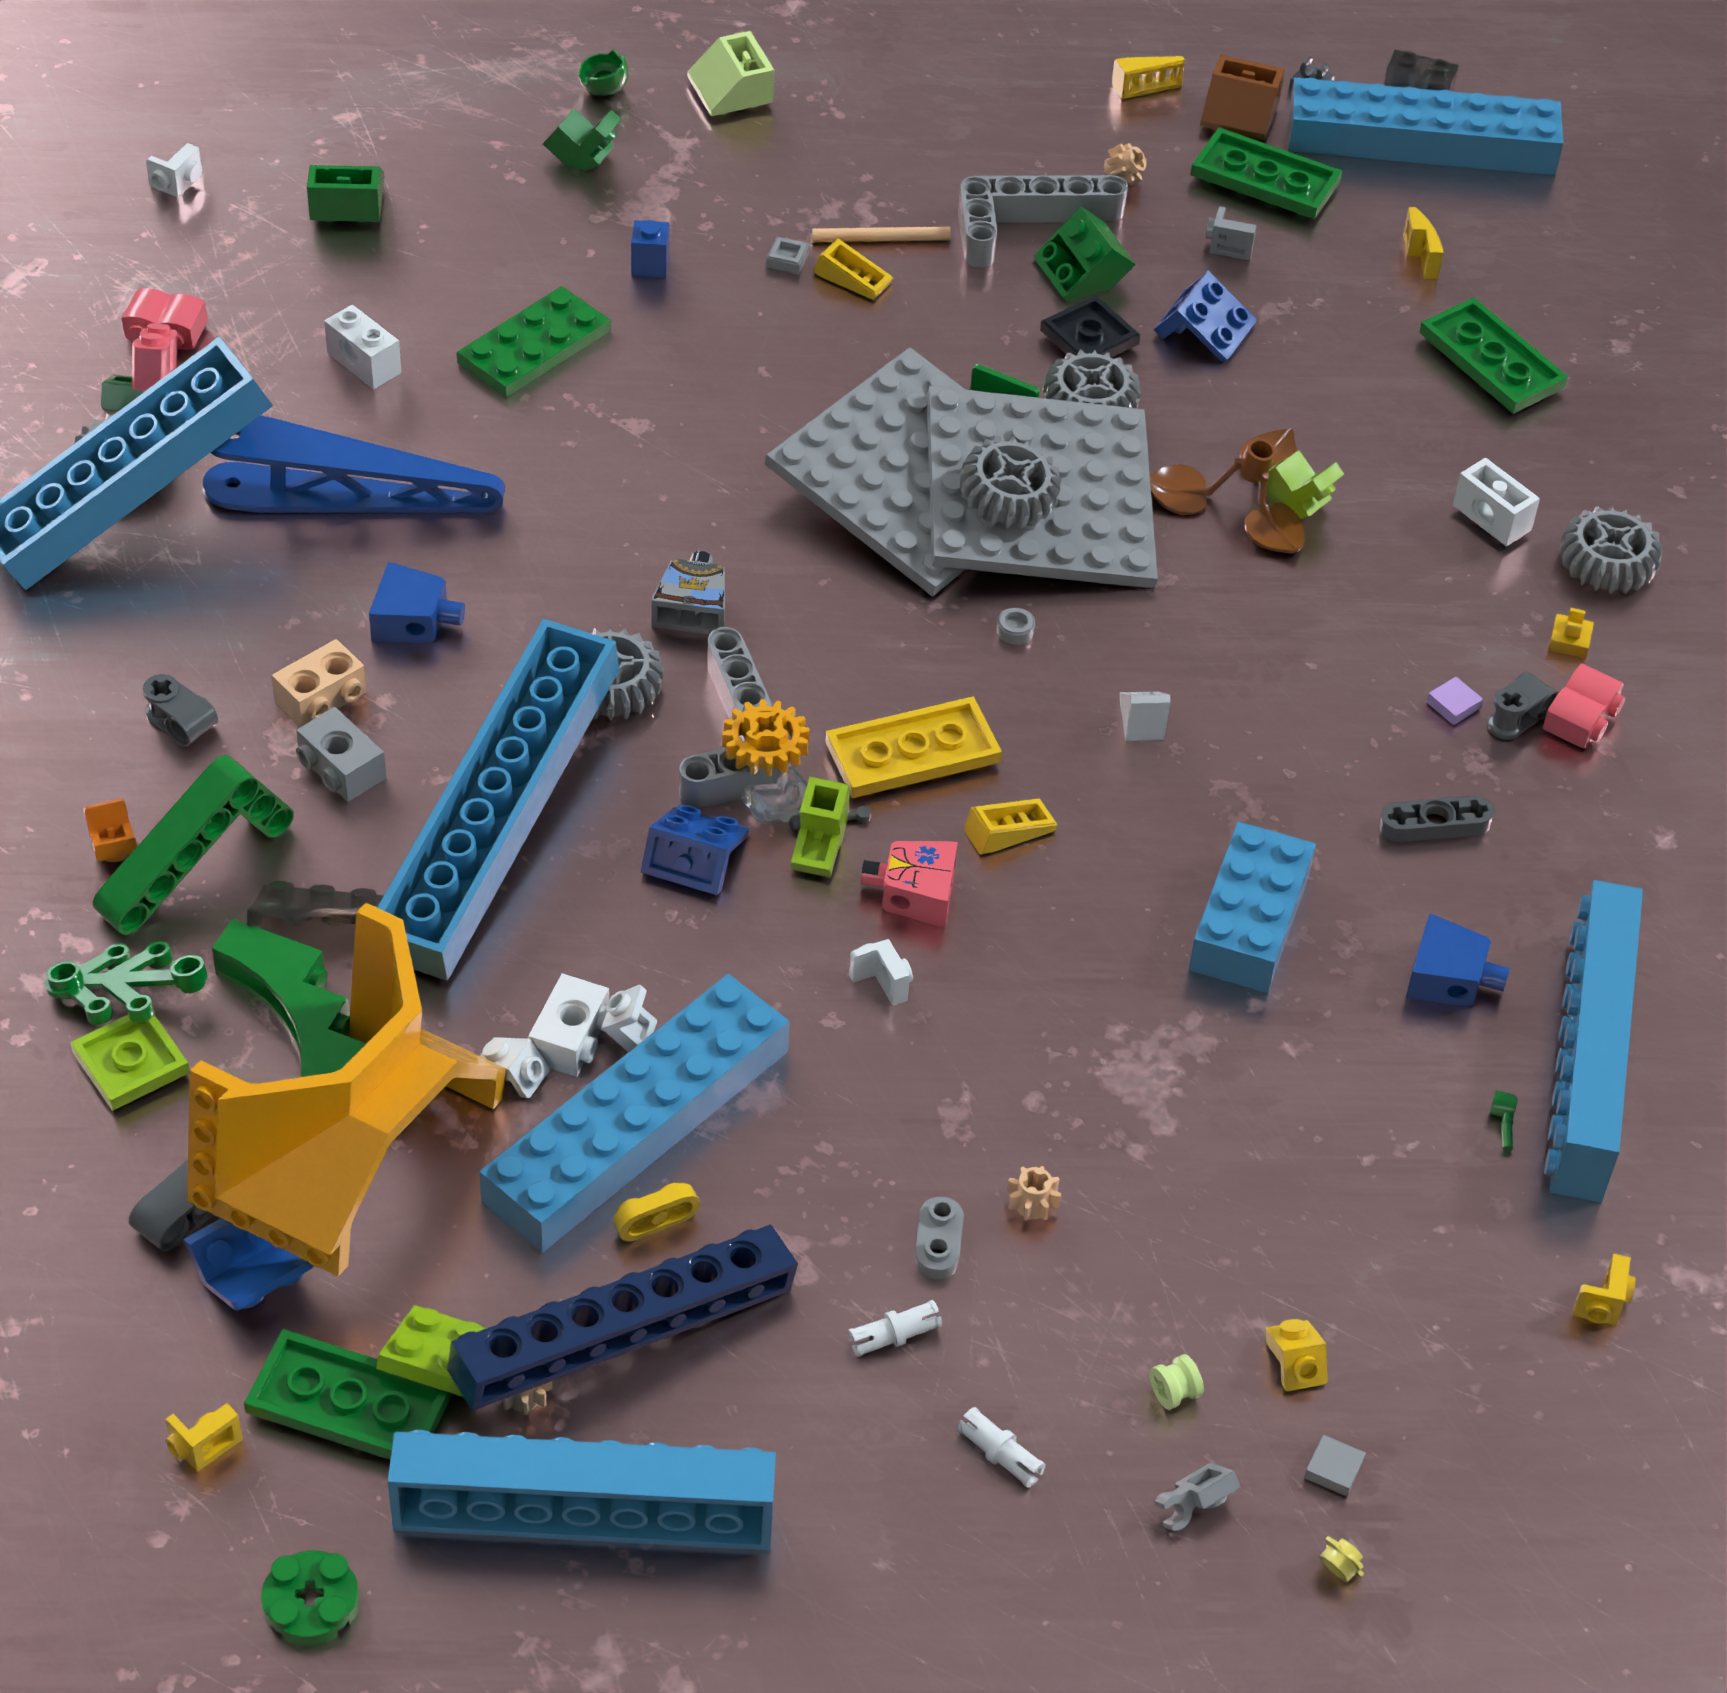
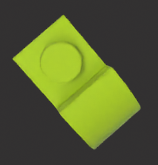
(1299, 487)
(821, 826)

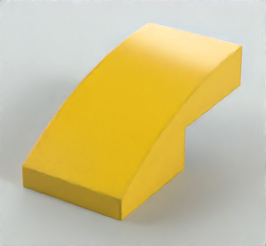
(1423, 241)

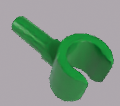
(1504, 1106)

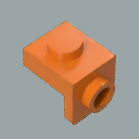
(110, 830)

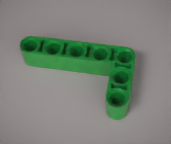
(184, 838)

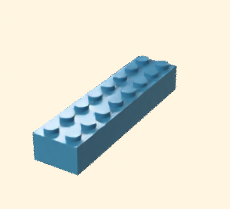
(1425, 126)
(126, 461)
(1595, 1042)
(633, 1112)
(581, 1490)

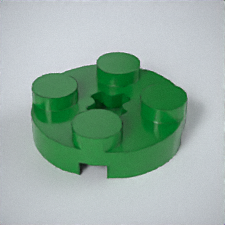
(310, 1571)

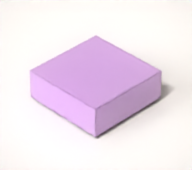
(1454, 700)

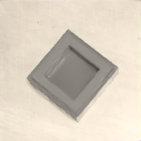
(787, 255)
(1335, 1465)

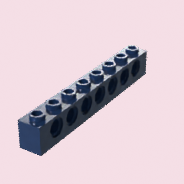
(620, 1316)

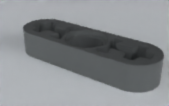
(1456, 810)

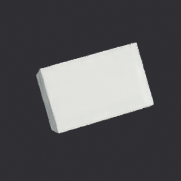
(1144, 715)

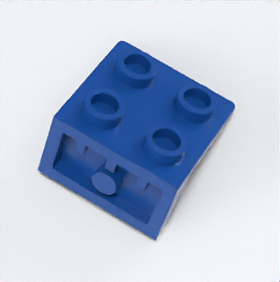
(1210, 315)
(691, 848)
(240, 1264)

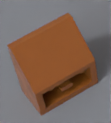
(1242, 97)

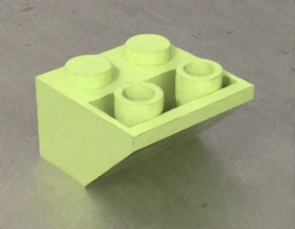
(733, 75)

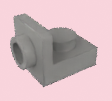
(1230, 237)

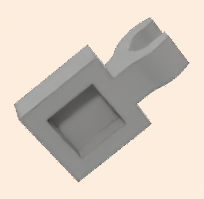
(1202, 1488)

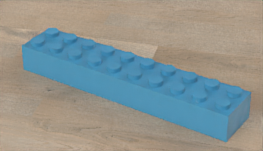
(498, 793)

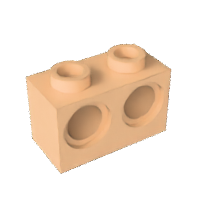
(319, 682)

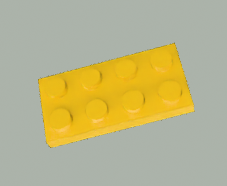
(913, 747)

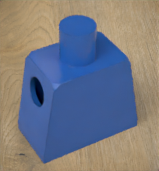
(411, 606)
(1453, 965)

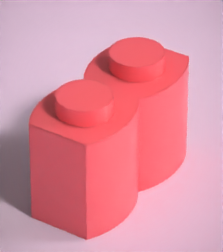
(179, 311)
(153, 355)
(1584, 706)

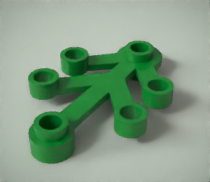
(73, 981)

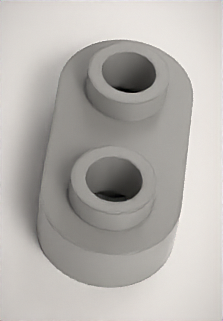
(939, 1234)

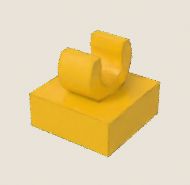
(1571, 634)

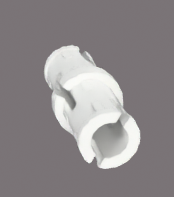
(895, 1328)
(1001, 1447)

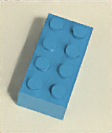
(1252, 907)

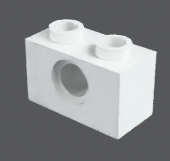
(362, 346)
(1496, 501)
(570, 1024)

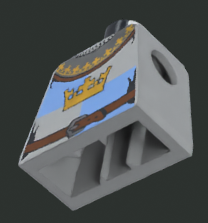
(690, 595)

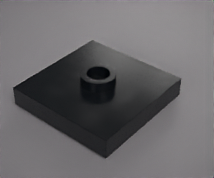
(1090, 327)

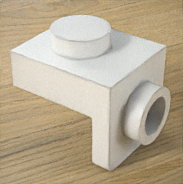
(176, 174)
(885, 964)
(627, 1019)
(522, 1062)

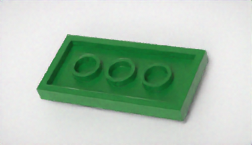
(1266, 173)
(533, 341)
(1493, 355)
(341, 1395)

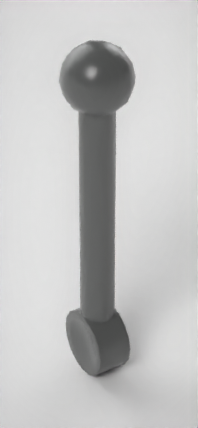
(862, 814)

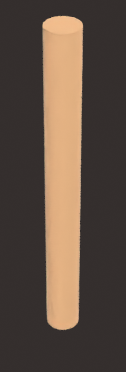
(881, 234)

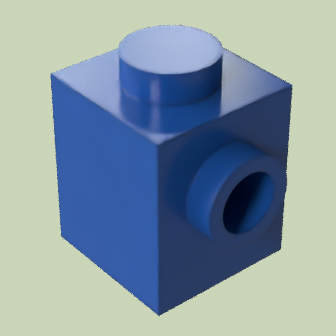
(650, 248)

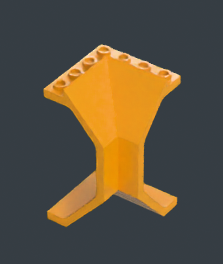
(304, 1149)

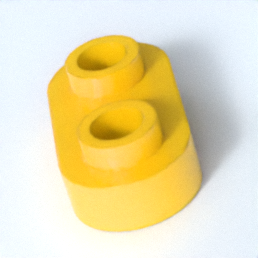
(656, 1212)

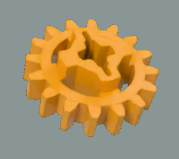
(765, 737)

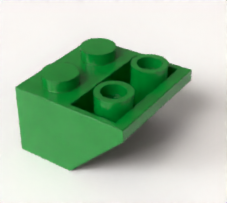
(345, 193)
(1083, 257)

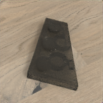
(304, 904)

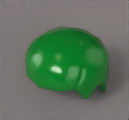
(604, 73)

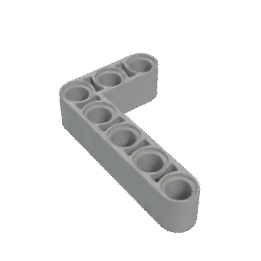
(1030, 199)
(710, 776)

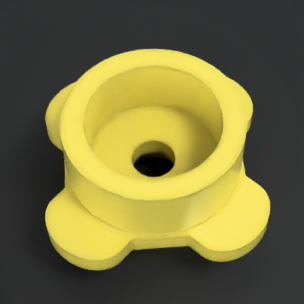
(1342, 1559)

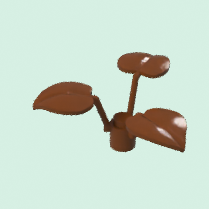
(1272, 527)

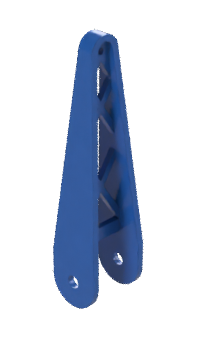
(332, 491)

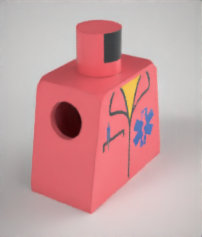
(915, 879)

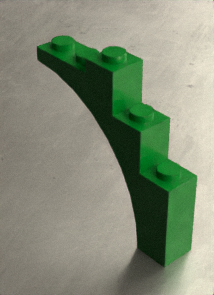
(291, 983)

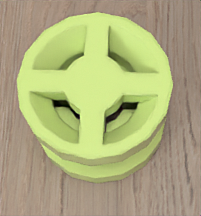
(1176, 1382)

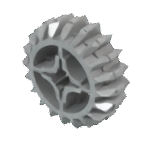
(1093, 380)
(1008, 491)
(1611, 550)
(637, 679)

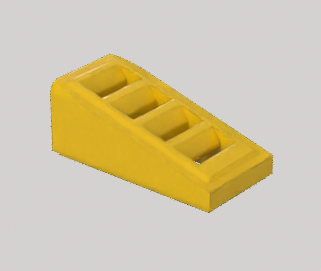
(1127, 73)
(844, 264)
(988, 836)

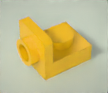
(206, 1440)

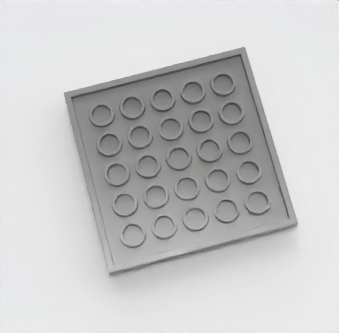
(871, 465)
(1103, 509)

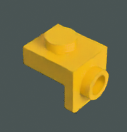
(1606, 1303)
(1299, 1352)

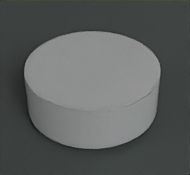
(1015, 626)

